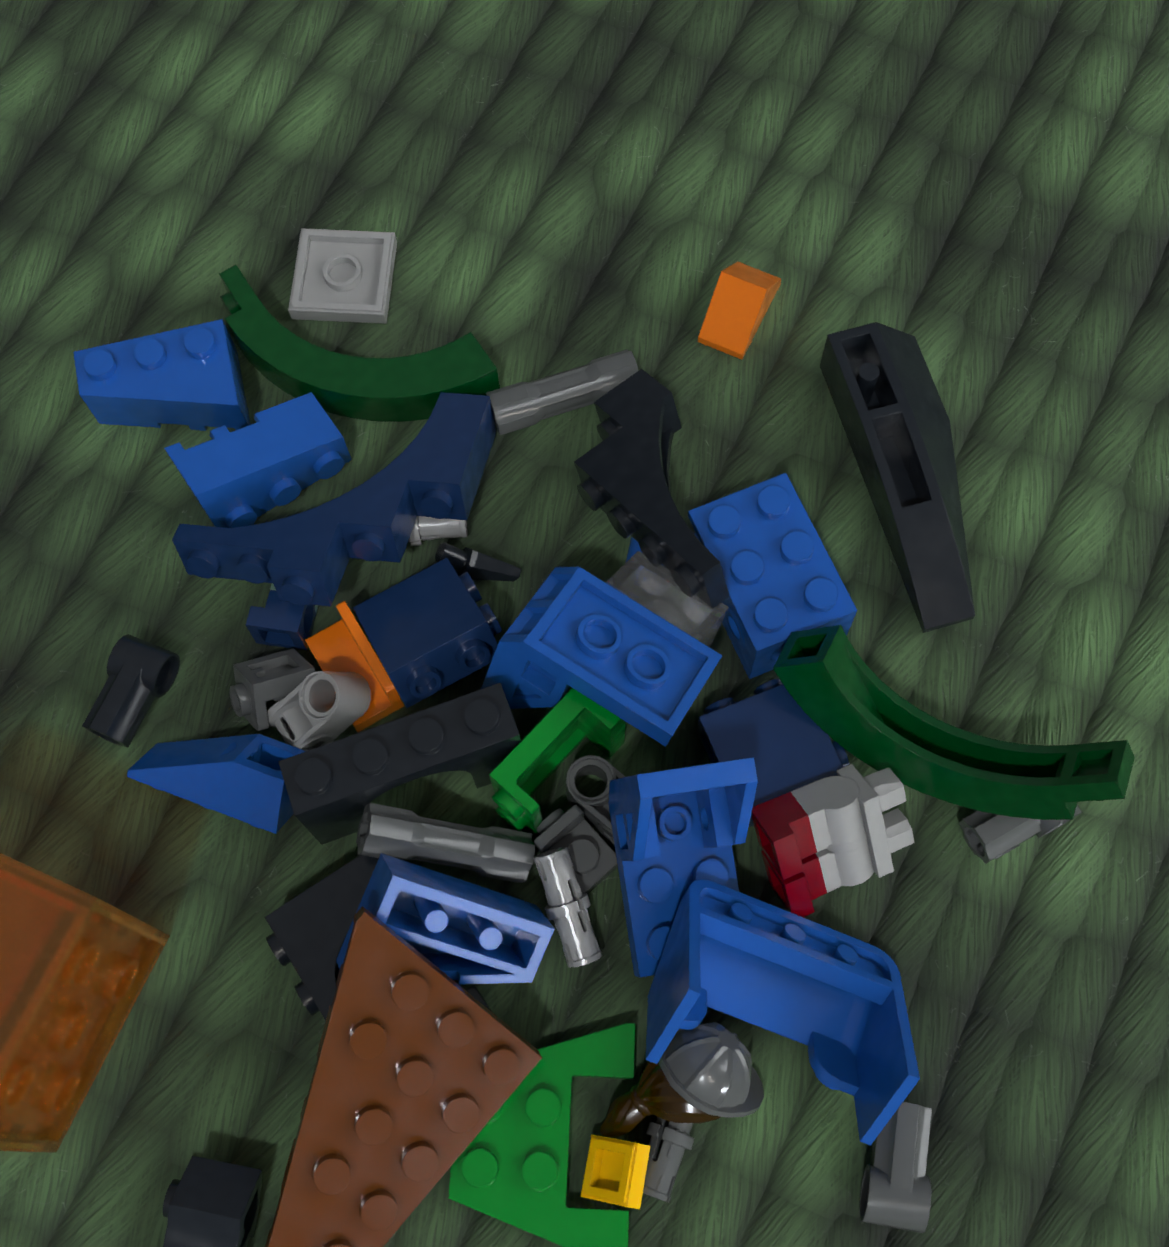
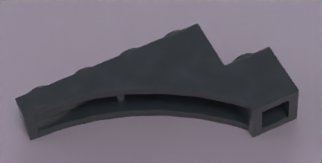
(632, 484)

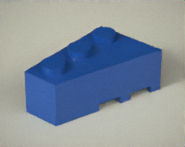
(166, 379)
(263, 463)
(457, 924)

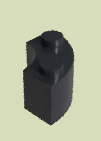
(212, 1205)

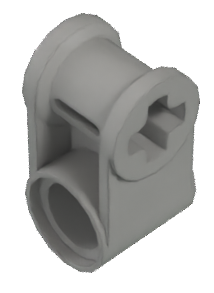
(313, 715)

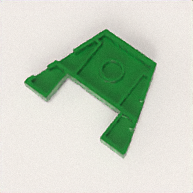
(522, 1154)

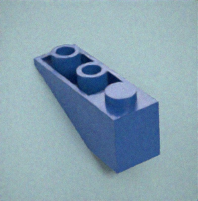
(224, 775)

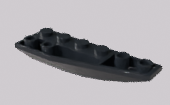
(906, 463)

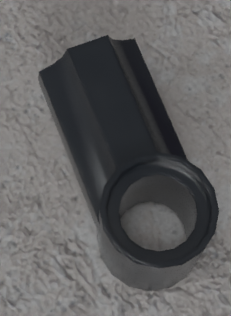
(136, 676)

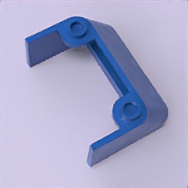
(795, 982)

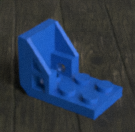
(604, 647)
(671, 833)

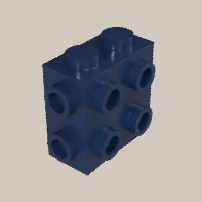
(430, 630)
(777, 733)

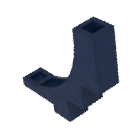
(372, 522)

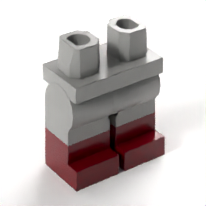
(831, 835)

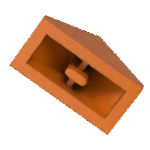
(737, 308)

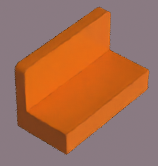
(347, 649)

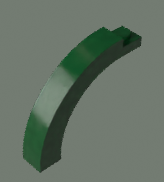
(352, 385)
(933, 756)

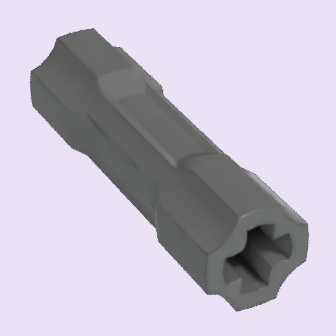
(529, 402)
(406, 836)

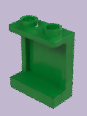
(545, 750)

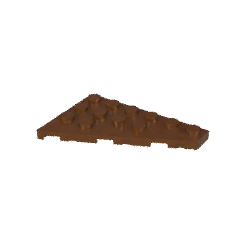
(394, 1096)

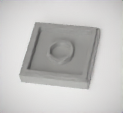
(343, 276)

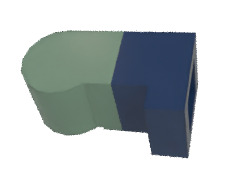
(281, 623)

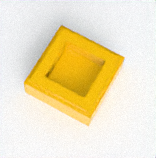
(615, 1171)

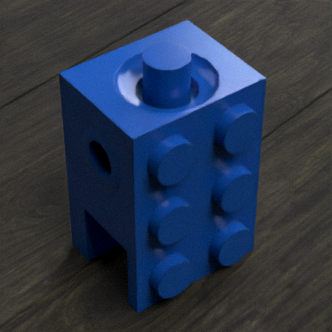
(772, 569)

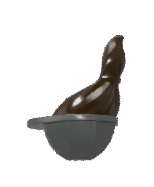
(696, 1081)

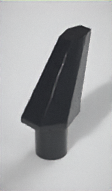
(477, 564)

